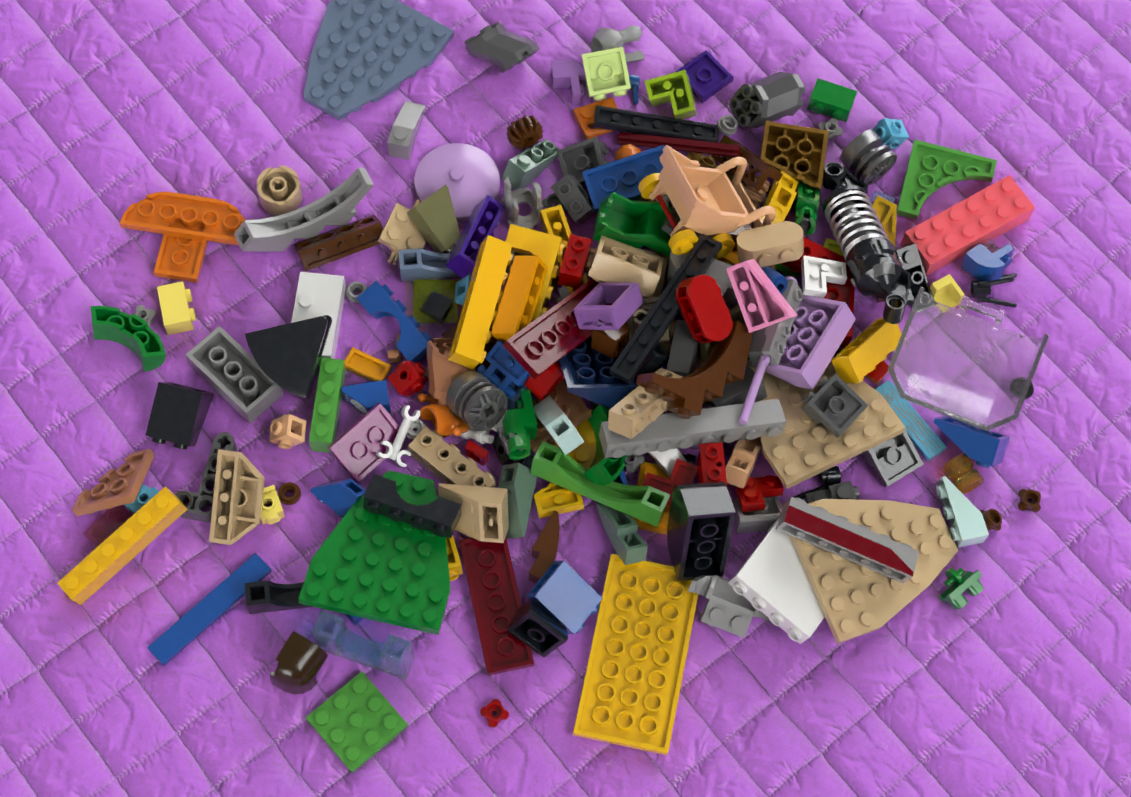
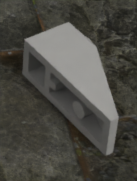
(405, 130)

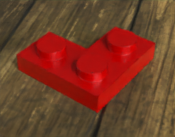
(682, 474)
(755, 489)

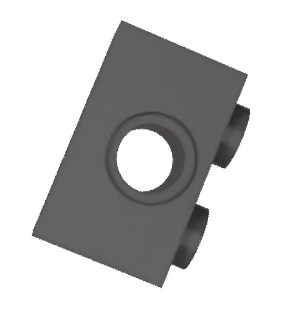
(574, 199)

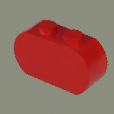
(704, 309)

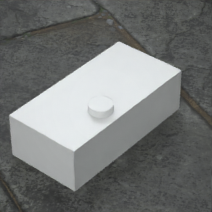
(321, 296)

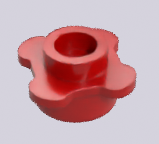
(493, 720)

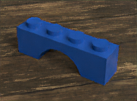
(380, 304)

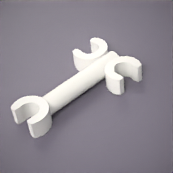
(393, 450)

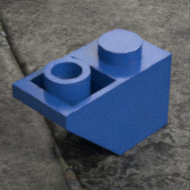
(339, 495)

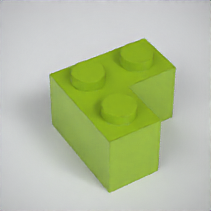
(673, 89)

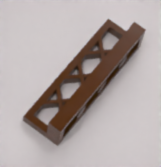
(755, 165)
(339, 242)

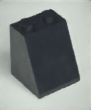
(178, 414)

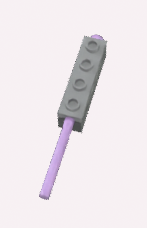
(768, 346)

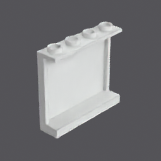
(779, 586)

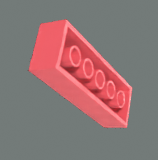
(969, 224)

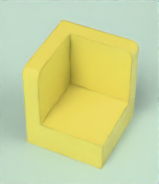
(947, 291)

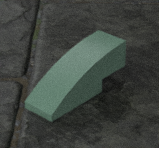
(623, 534)

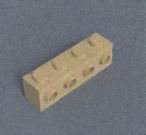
(638, 409)
(447, 462)

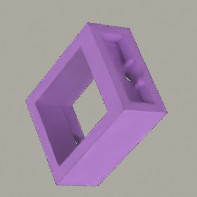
(625, 299)

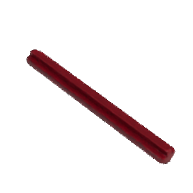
(677, 144)

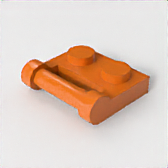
(585, 118)

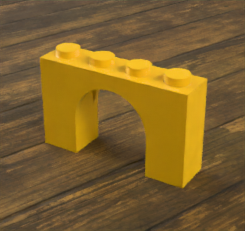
(544, 245)

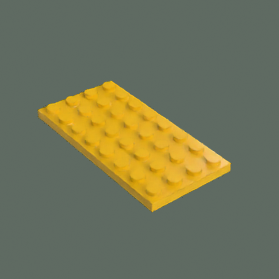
(637, 657)

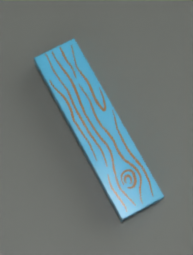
(918, 430)

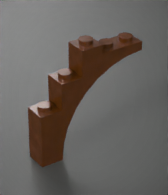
(722, 366)

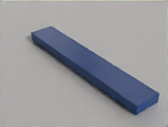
(208, 610)

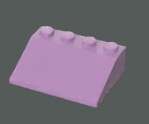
(812, 341)

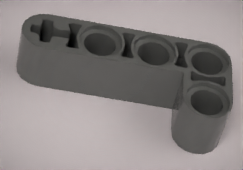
(204, 496)

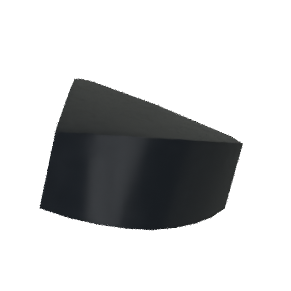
(291, 352)

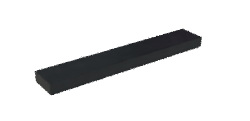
(653, 125)

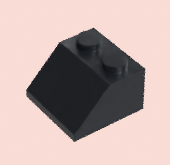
(537, 629)

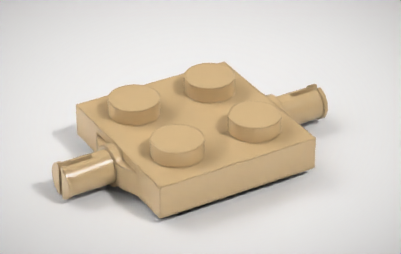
(401, 232)

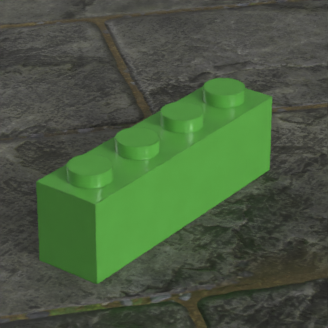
(327, 404)

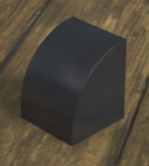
(437, 306)

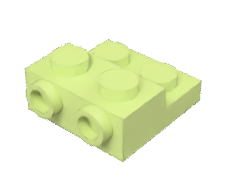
(606, 73)

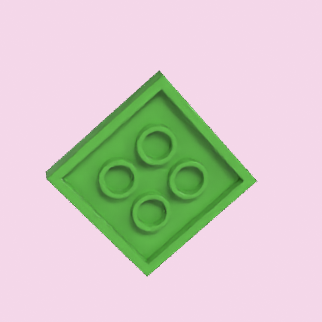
(357, 722)

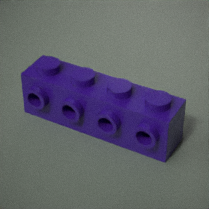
(480, 224)

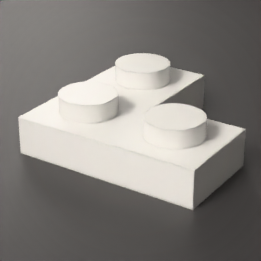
(819, 271)

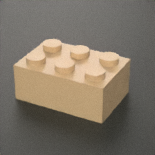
(624, 263)

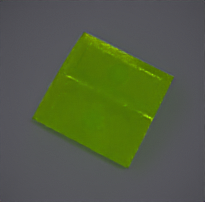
(422, 290)

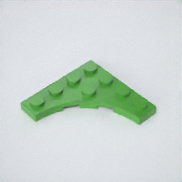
(935, 167)

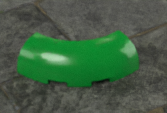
(129, 331)
(603, 469)

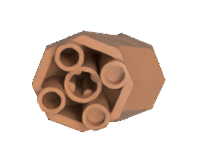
(440, 369)

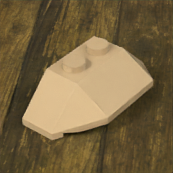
(235, 498)

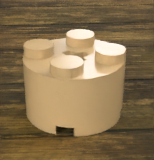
(279, 190)

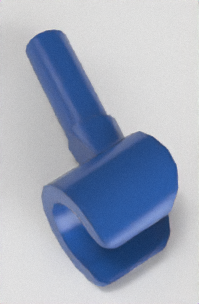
(635, 83)

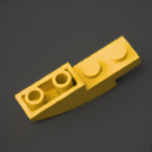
(781, 197)

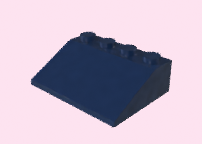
(588, 376)

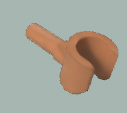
(394, 355)

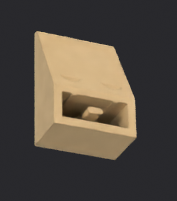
(482, 511)

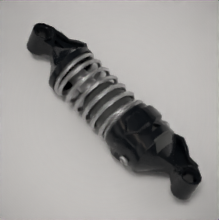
(865, 245)

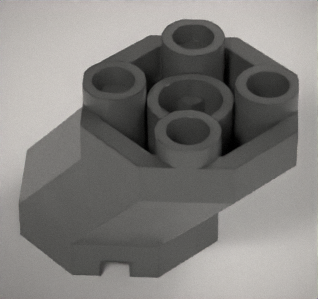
(500, 47)
(767, 99)

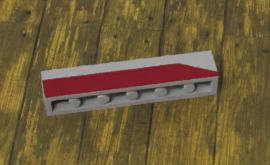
(847, 539)

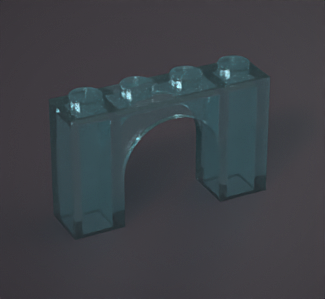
(335, 638)

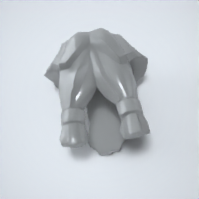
(609, 38)
(522, 195)

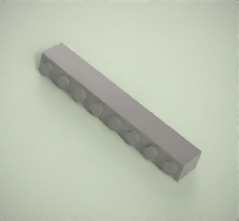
(712, 426)

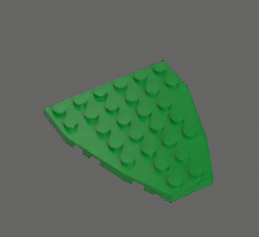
(383, 565)

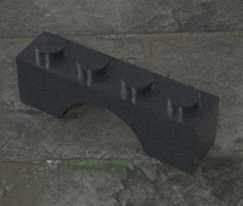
(437, 517)
(271, 597)

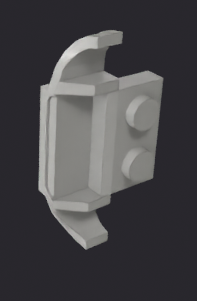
(724, 606)

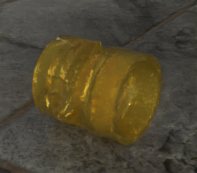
(963, 474)

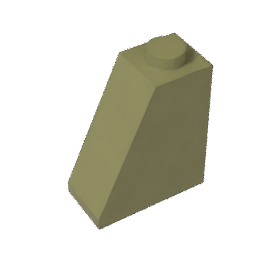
(437, 220)

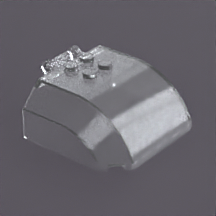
(964, 363)

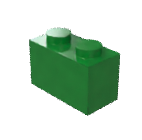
(832, 100)

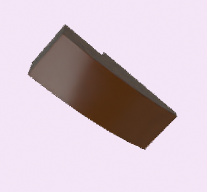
(545, 548)

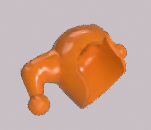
(442, 417)

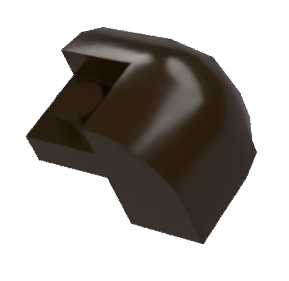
(298, 665)

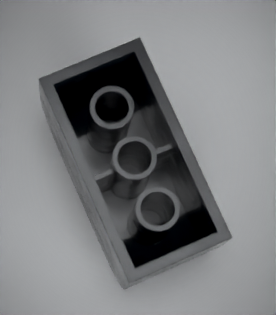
(699, 529)

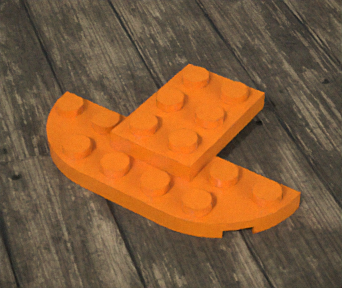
(187, 228)

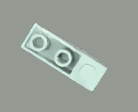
(558, 425)
(964, 518)

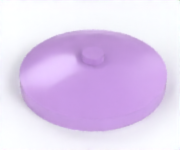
(464, 170)

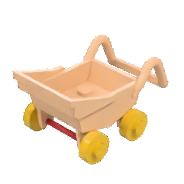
(703, 200)

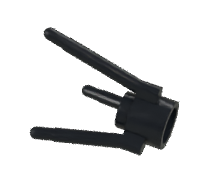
(982, 288)
(828, 477)

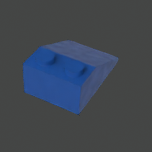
(984, 447)

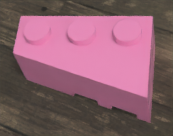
(757, 296)

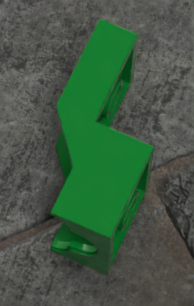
(632, 223)

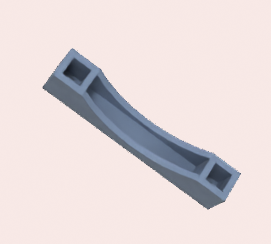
(427, 265)

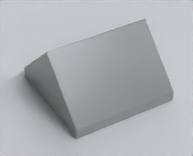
(757, 520)

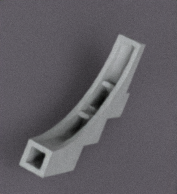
(333, 209)

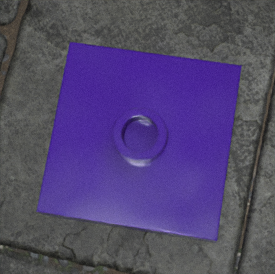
(706, 76)

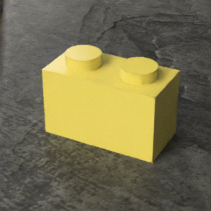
(175, 308)

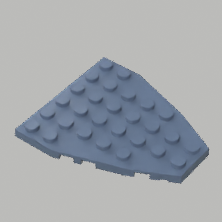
(368, 52)

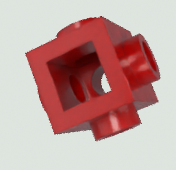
(408, 378)

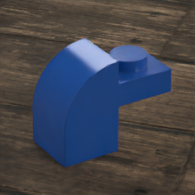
(987, 265)

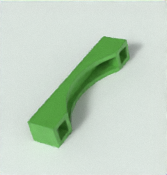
(636, 501)

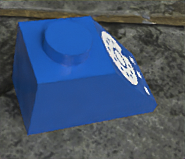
(367, 395)

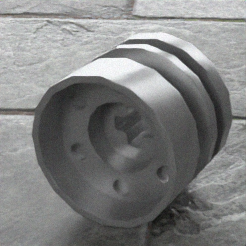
(868, 157)
(476, 401)

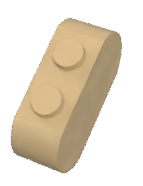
(771, 243)

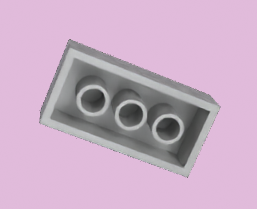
(234, 374)

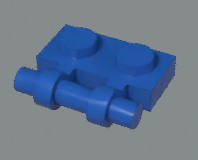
(508, 365)

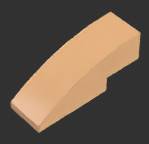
(742, 461)

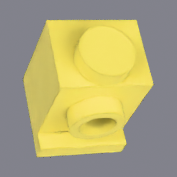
(275, 512)

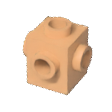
(287, 431)

